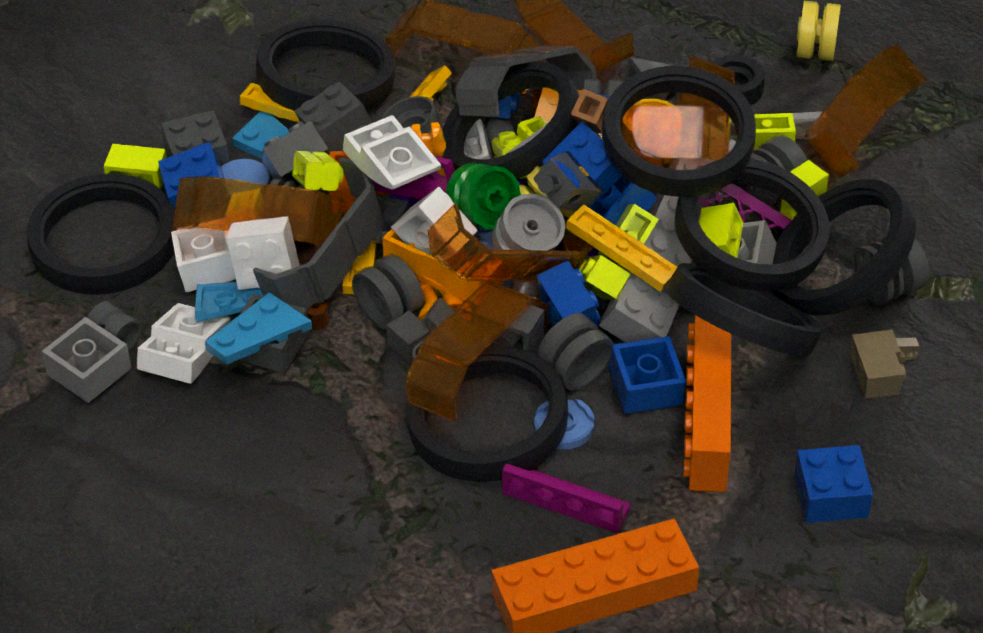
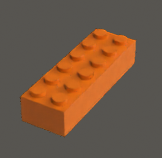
(710, 407)
(595, 579)

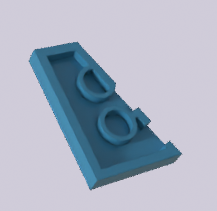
(257, 133)
(221, 299)
(258, 325)

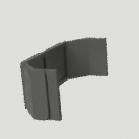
(480, 82)
(334, 259)

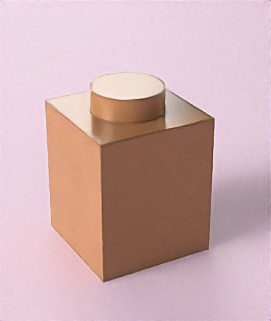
(590, 109)

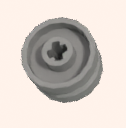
(529, 224)

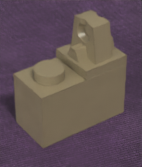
(877, 361)

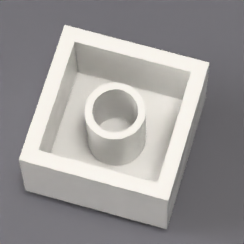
(421, 216)
(262, 245)
(202, 257)

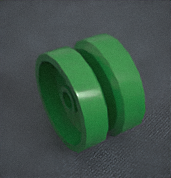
(482, 192)

